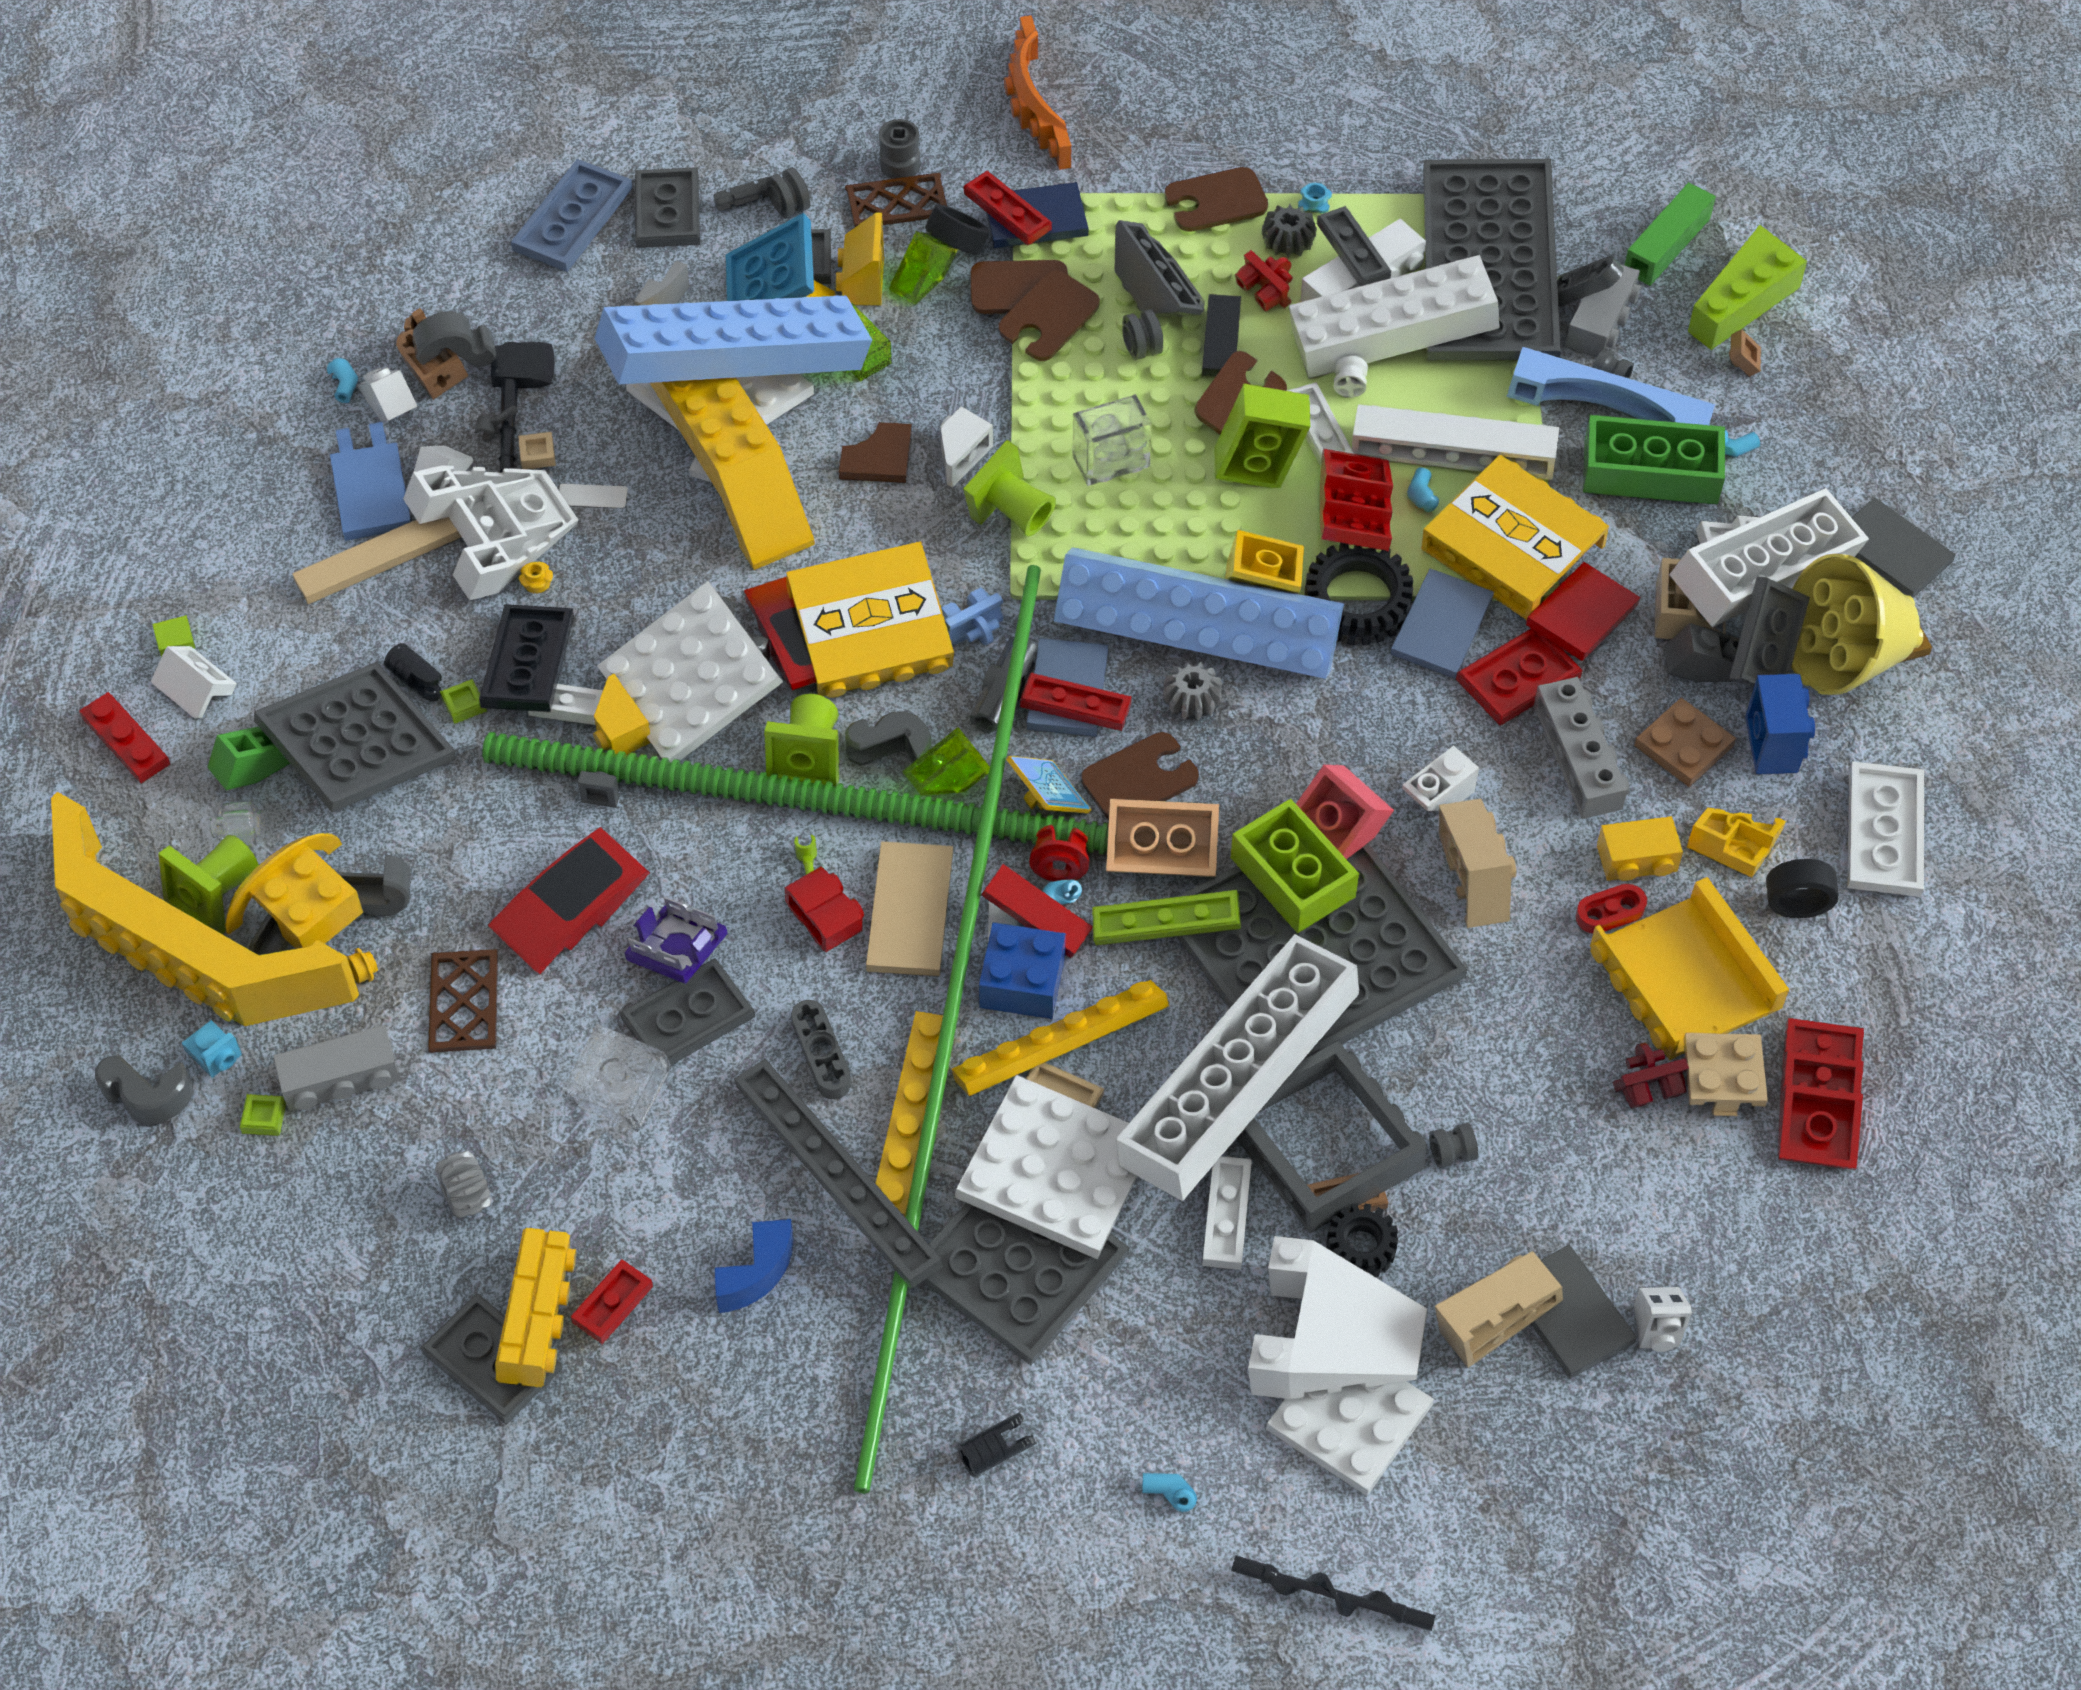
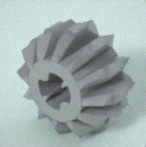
(1192, 690)
(463, 1184)

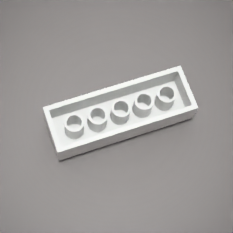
(1395, 315)
(1776, 546)

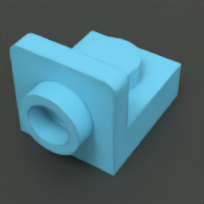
(212, 1048)

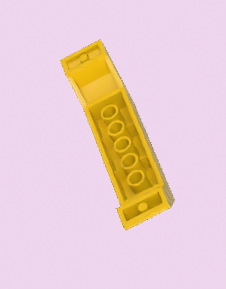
(742, 465)
(180, 947)

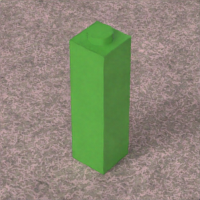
(1670, 233)

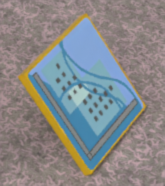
(1047, 785)

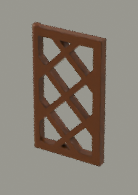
(910, 183)
(462, 1040)

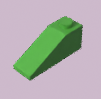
(244, 758)

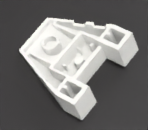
(499, 515)
(1346, 1330)

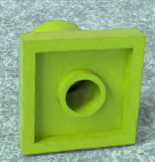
(1001, 487)
(806, 744)
(201, 887)

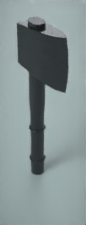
(514, 368)

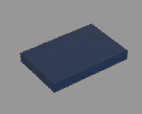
(1058, 204)

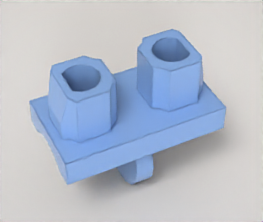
(976, 620)

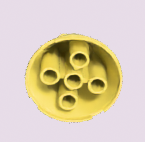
(1851, 625)

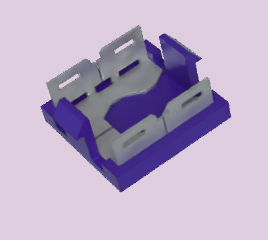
(676, 941)

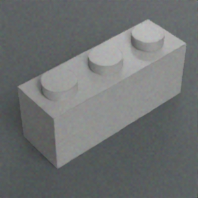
(1601, 313)
(336, 1068)

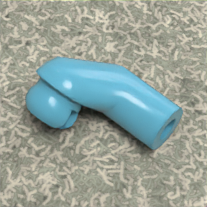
(346, 375)
(1741, 445)
(1419, 491)
(1063, 891)
(1173, 1487)

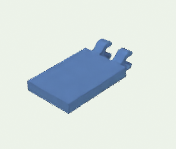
(369, 485)

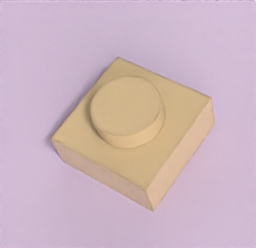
(537, 450)

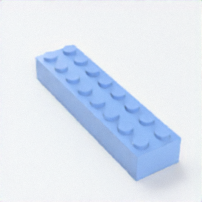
(731, 339)
(1198, 612)

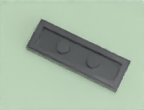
(1353, 246)

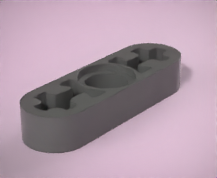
(1588, 280)
(818, 1064)

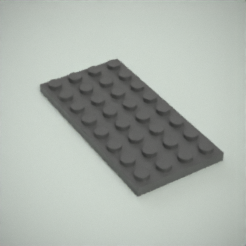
(1508, 219)

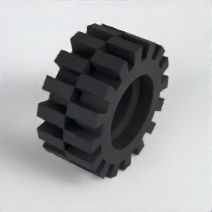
(1369, 1222)

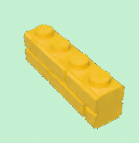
(533, 1308)

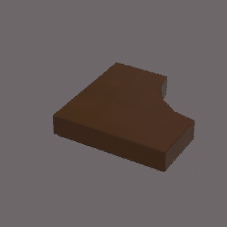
(880, 457)

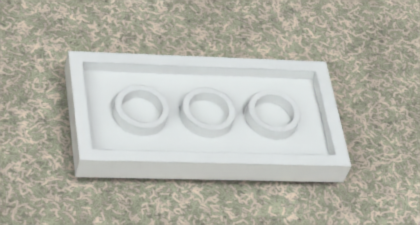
(1886, 829)

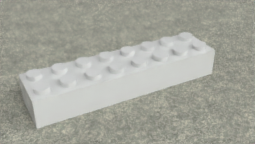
(1237, 1067)

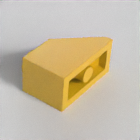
(619, 720)

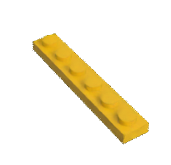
(1059, 1037)
(908, 1111)

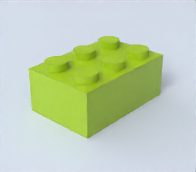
(1262, 436)
(1294, 865)

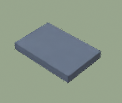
(1442, 623)
(1074, 663)

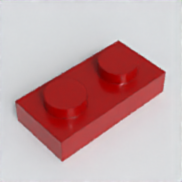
(612, 1301)

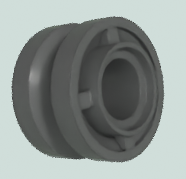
(788, 192)
(1142, 334)

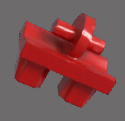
(1270, 275)

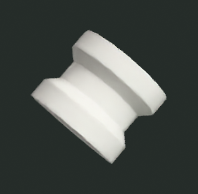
(1350, 376)

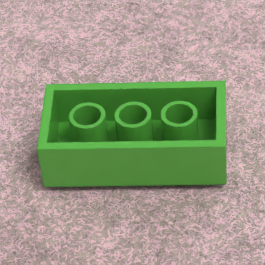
(1654, 459)

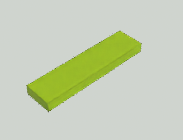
(1166, 917)

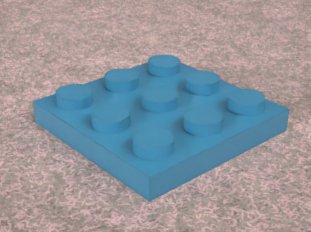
(773, 264)

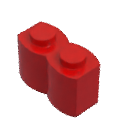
(824, 908)

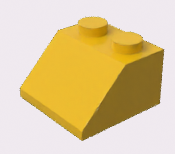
(862, 263)
(1265, 562)

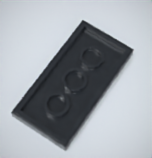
(526, 658)

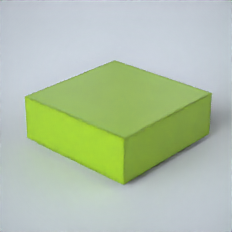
(173, 633)
(462, 701)
(262, 1115)

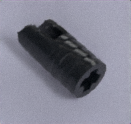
(414, 671)
(989, 1447)

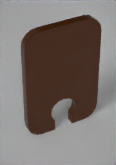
(1220, 198)
(1002, 284)
(1053, 307)
(1222, 393)
(1136, 775)

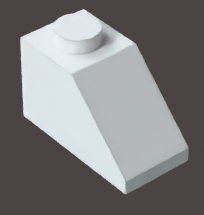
(963, 443)

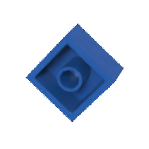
(1779, 723)
(1022, 970)

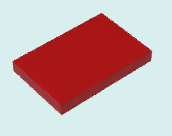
(1582, 611)
(1509, 676)

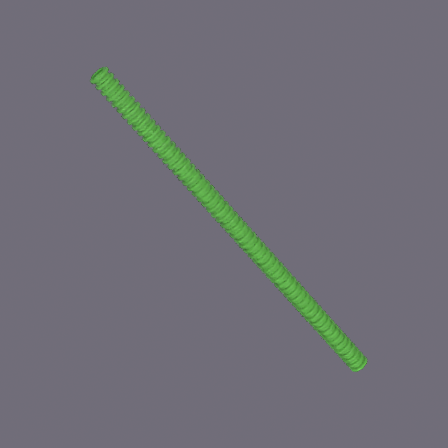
(780, 790)

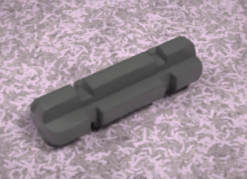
(741, 194)

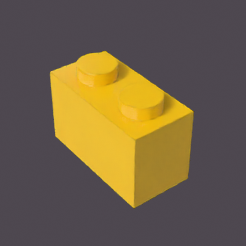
(1639, 848)

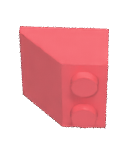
(1344, 808)

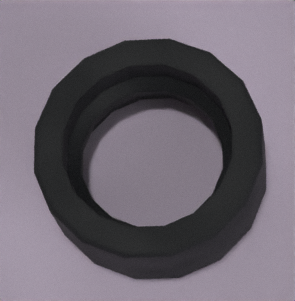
(957, 229)
(1802, 903)

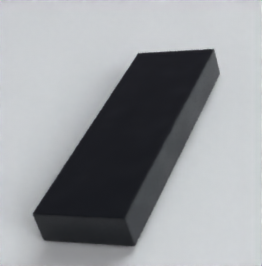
(1221, 332)

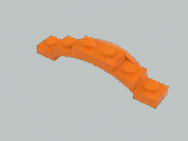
(1028, 103)

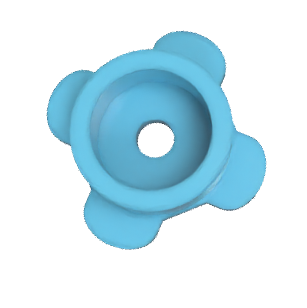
(1315, 198)

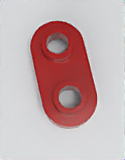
(1608, 908)

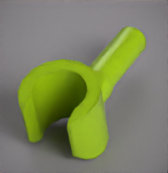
(806, 853)

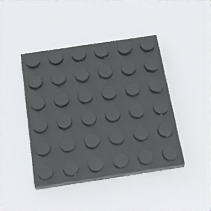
(1379, 930)

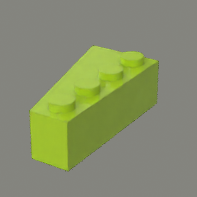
(1746, 288)

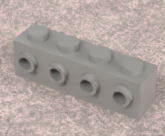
(1581, 747)

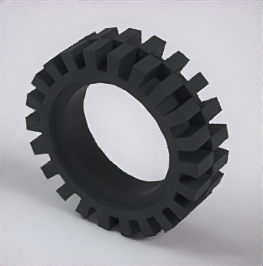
(1379, 564)

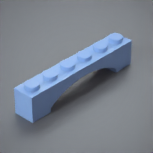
(1552, 378)

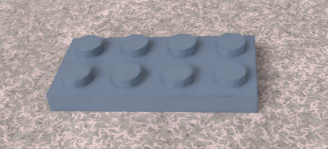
(571, 215)

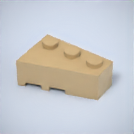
(1479, 859)
(1497, 1307)

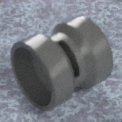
(1606, 362)
(1455, 1144)

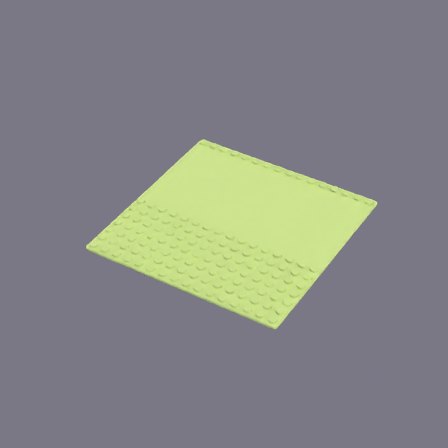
(1176, 507)

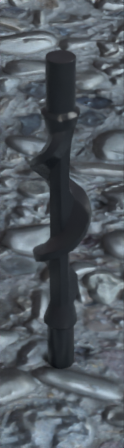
(1321, 1584)

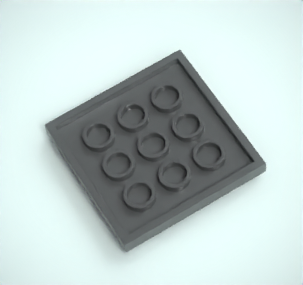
(354, 736)
(1016, 1279)

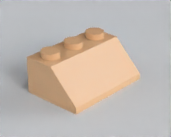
(1162, 838)

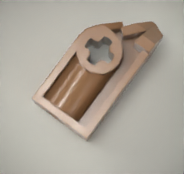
(437, 374)

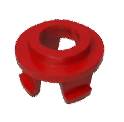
(1049, 850)

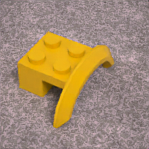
(299, 892)

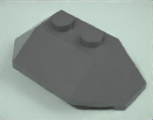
(1153, 274)

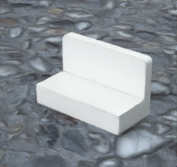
(190, 679)

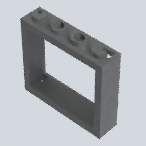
(1320, 1210)

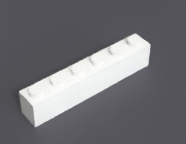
(1453, 440)

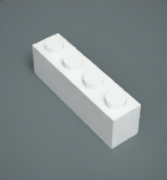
(1397, 245)

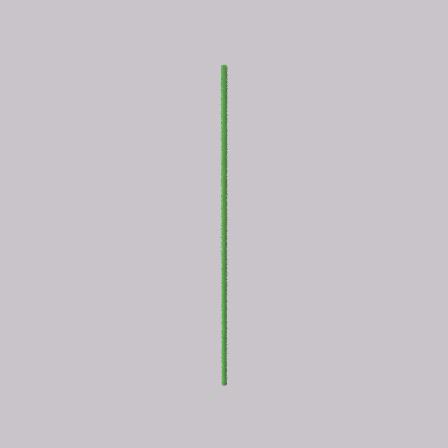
(948, 1027)

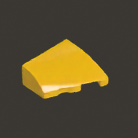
(1734, 839)

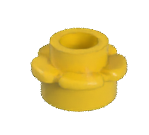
(533, 582)
(362, 965)

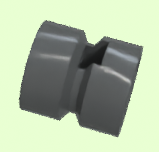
(899, 148)

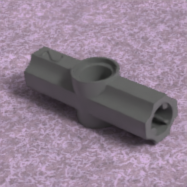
(988, 706)

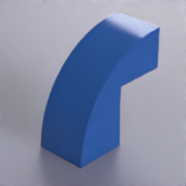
(746, 1284)

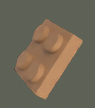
(1685, 742)

